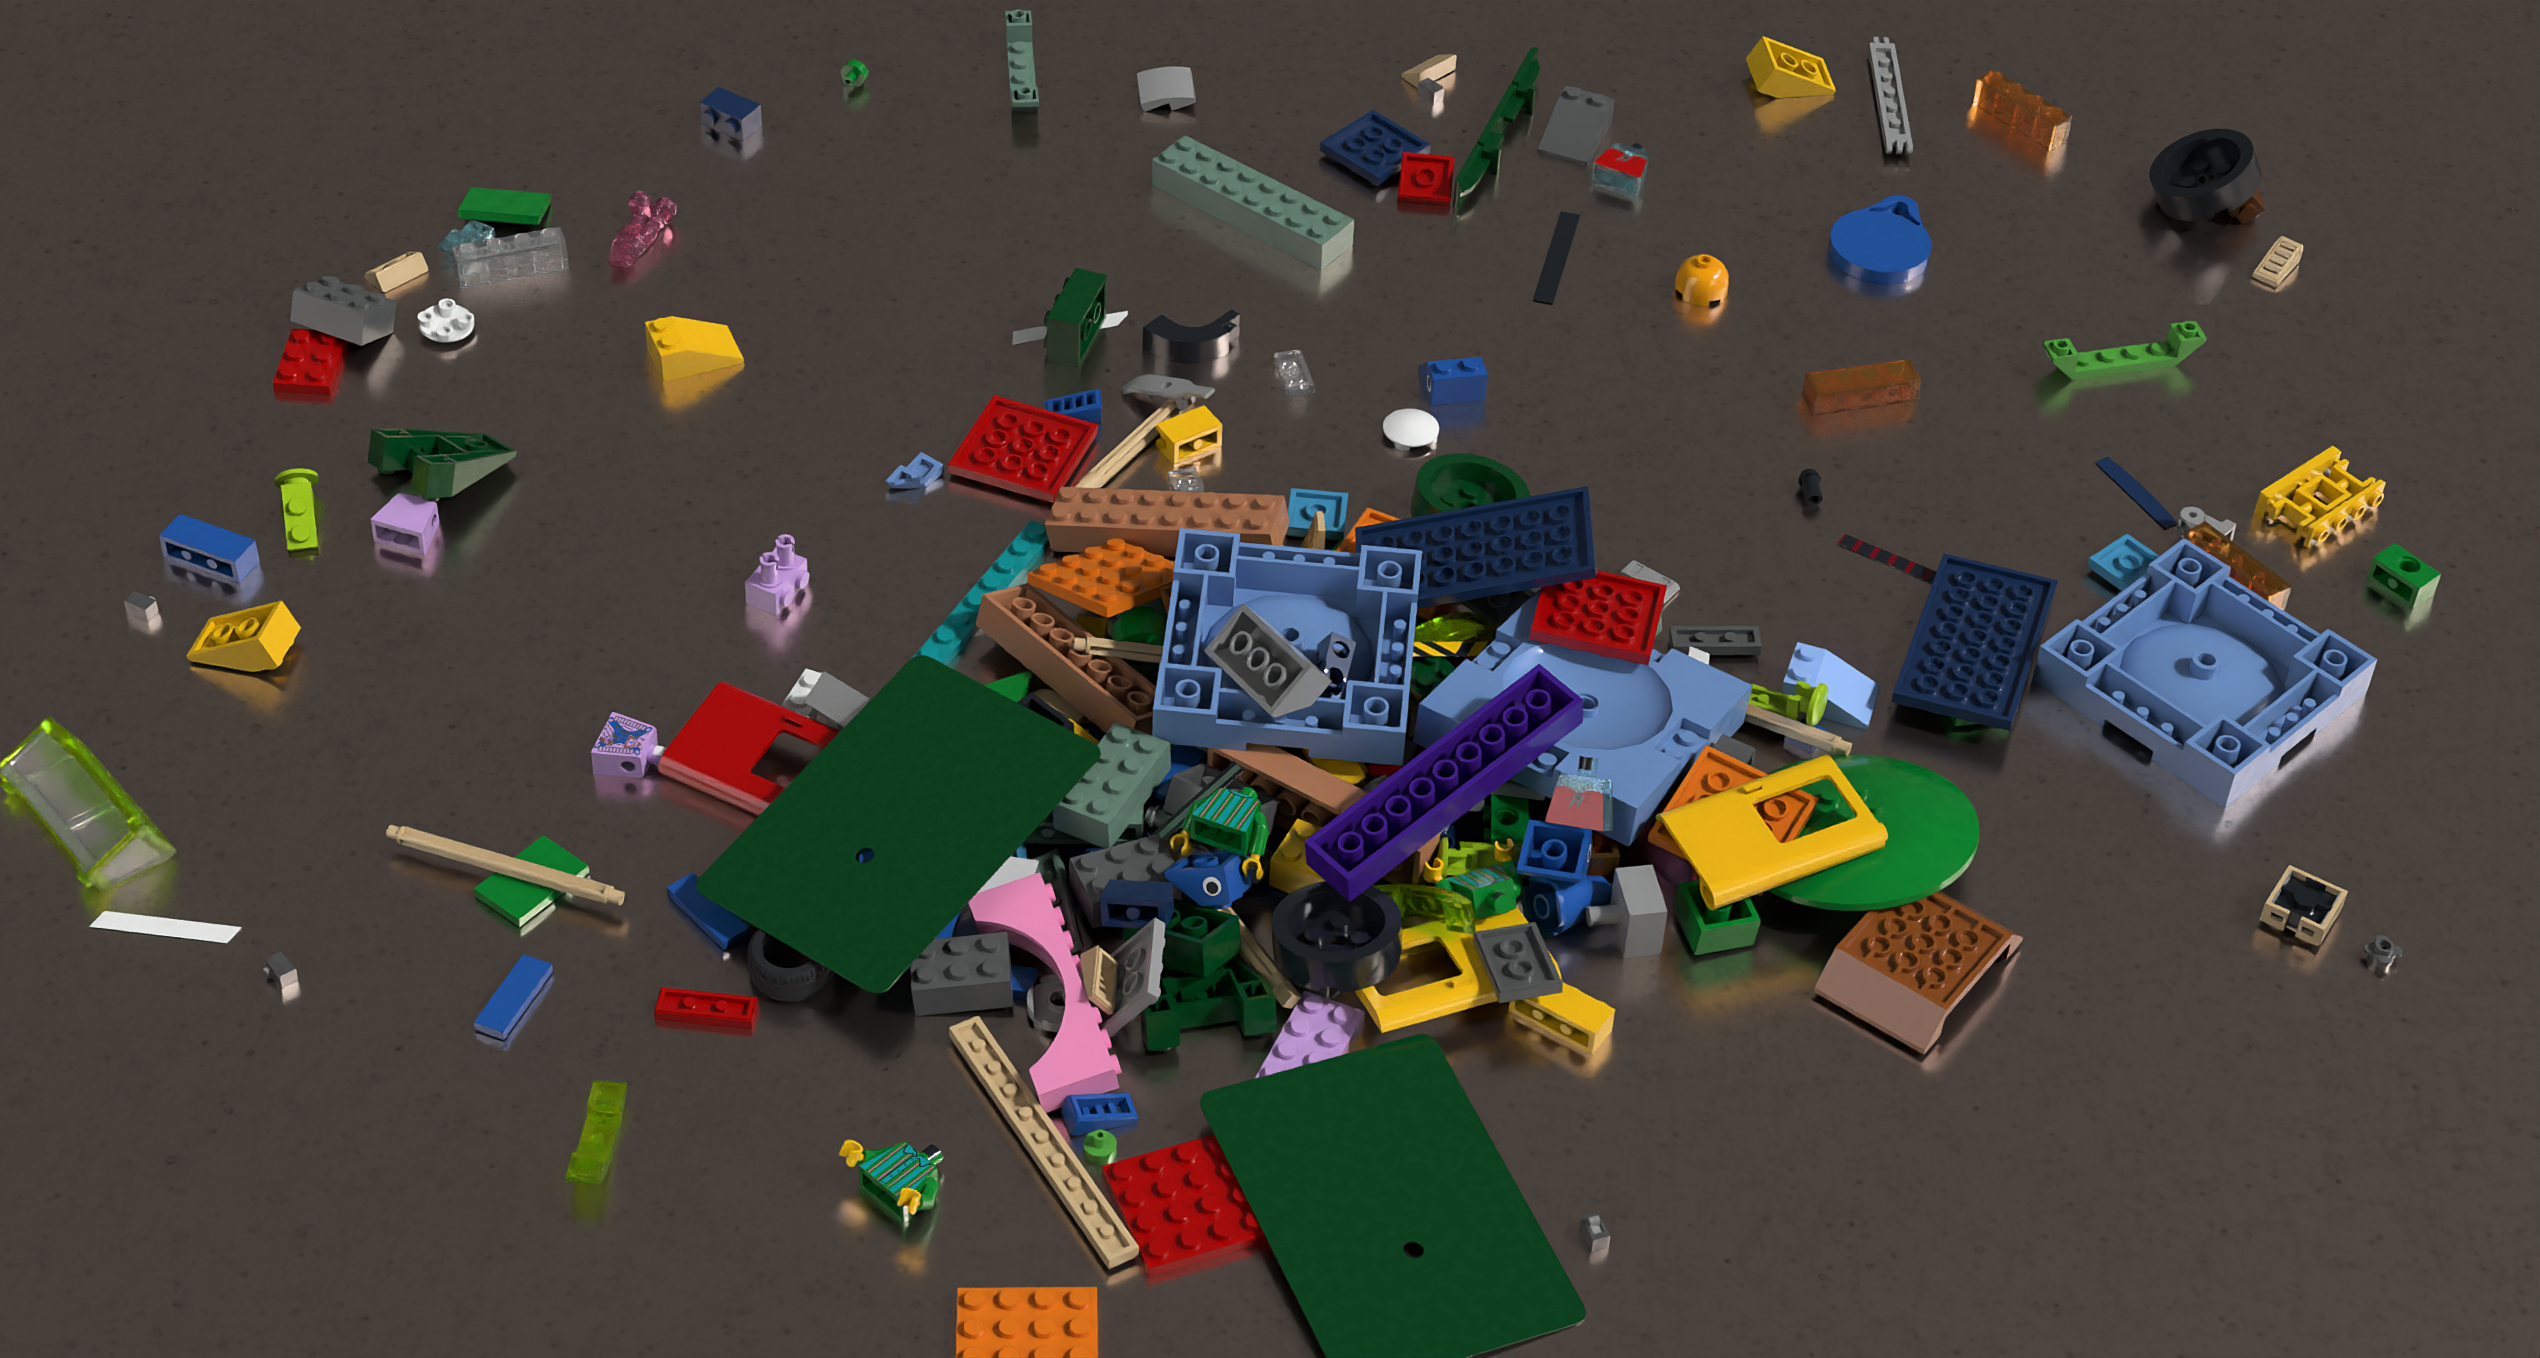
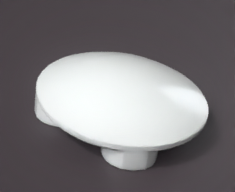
(445, 322)
(1411, 428)

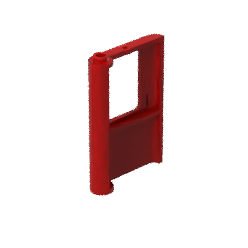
(728, 740)

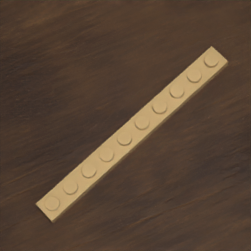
(1044, 1142)

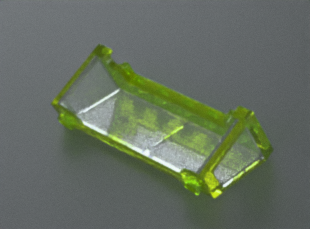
(83, 807)

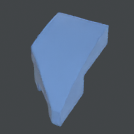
(917, 474)

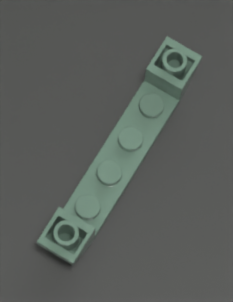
(1021, 61)

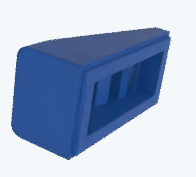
(1081, 405)
(1080, 1121)

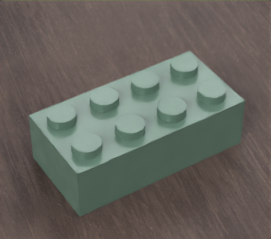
(1114, 787)

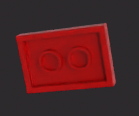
(309, 363)

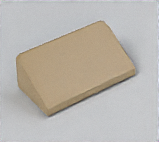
(1432, 68)
(397, 271)

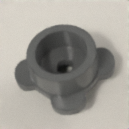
(2382, 951)

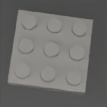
(1137, 976)

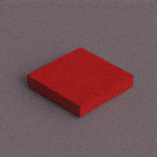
(1426, 179)

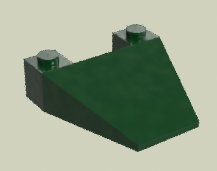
(439, 460)
(1224, 996)

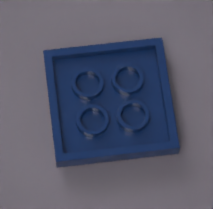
(1373, 146)

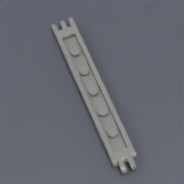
(1890, 96)

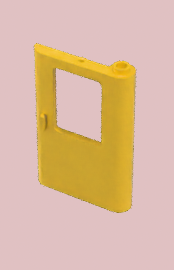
(1740, 854)
(1444, 996)

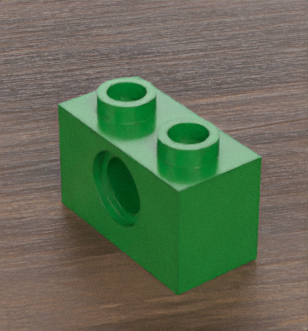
(2403, 576)
(1505, 819)

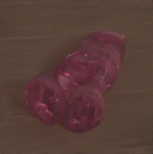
(635, 237)

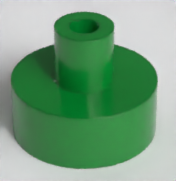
(854, 73)

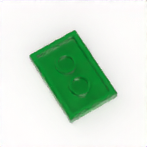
(504, 206)
(522, 899)

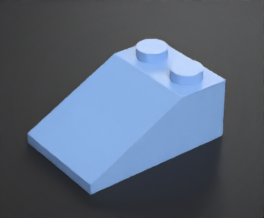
(1850, 692)

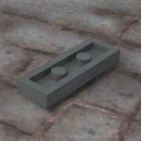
(1716, 639)

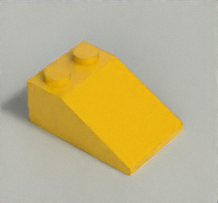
(1788, 71)
(690, 347)
(247, 638)

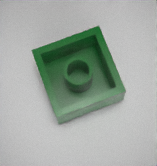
(1714, 929)

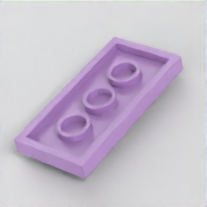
(1313, 1033)

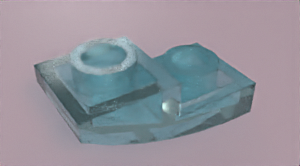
(471, 233)

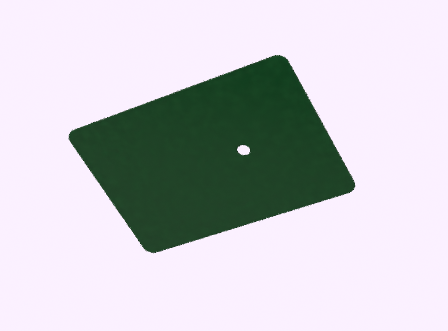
(931, 782)
(1382, 1155)

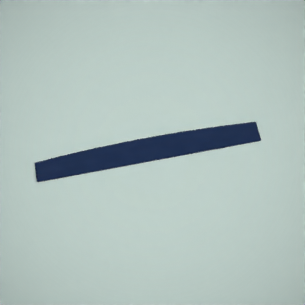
(2137, 492)

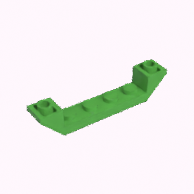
(2181, 341)

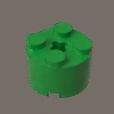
(1144, 627)

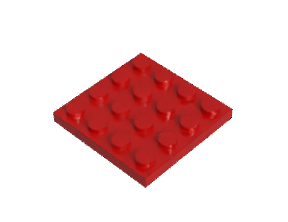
(1023, 448)
(1601, 616)
(1182, 1205)

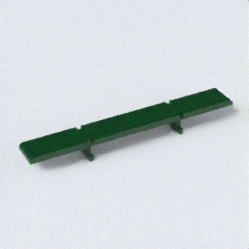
(1488, 151)

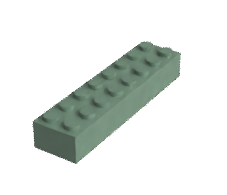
(1253, 202)

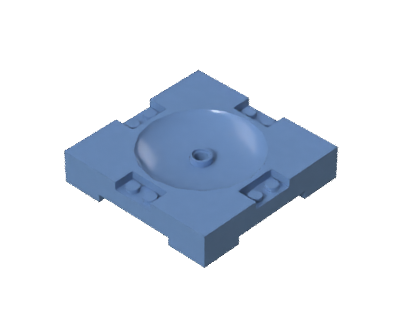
(1305, 598)
(2203, 673)
(1636, 717)

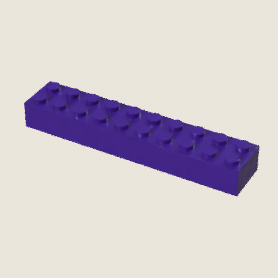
(1443, 782)

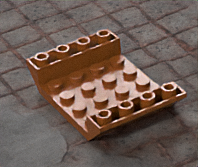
(1913, 965)

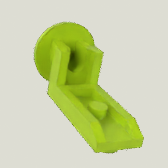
(299, 507)
(1807, 701)
(1471, 856)

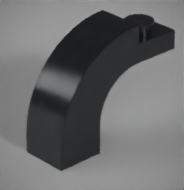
(1191, 344)

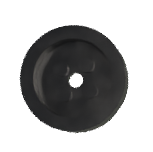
(2205, 174)
(1320, 915)

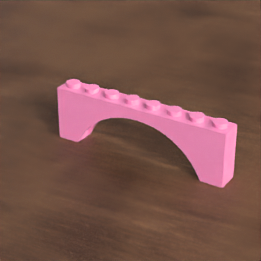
(1079, 1054)

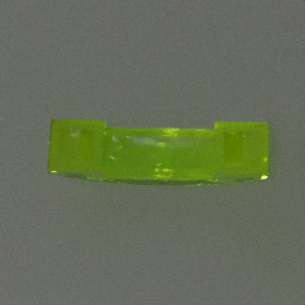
(1456, 628)
(1433, 905)
(599, 1133)

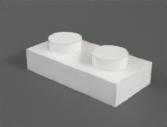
(799, 693)

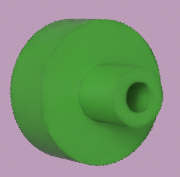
(1099, 1147)

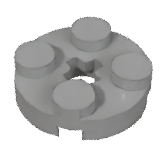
(1041, 1004)

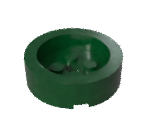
(1463, 482)

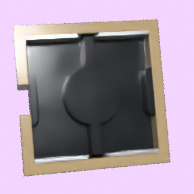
(2304, 905)

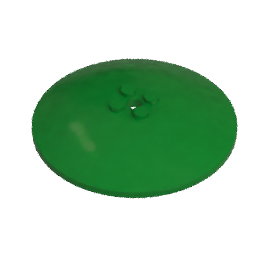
(1928, 830)

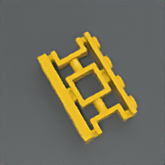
(2305, 509)

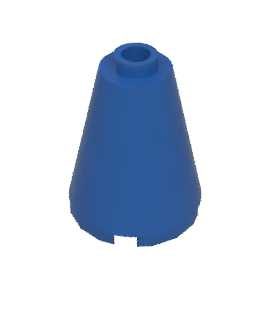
(1562, 904)

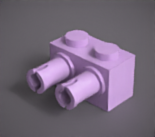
(777, 577)

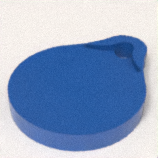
(1881, 245)

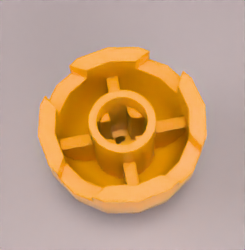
(1702, 280)

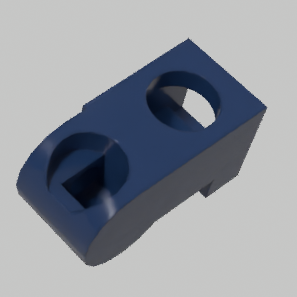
(1335, 662)

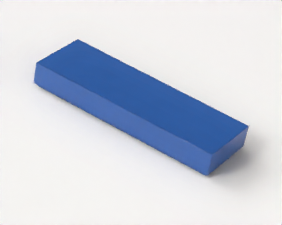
(716, 921)
(513, 996)

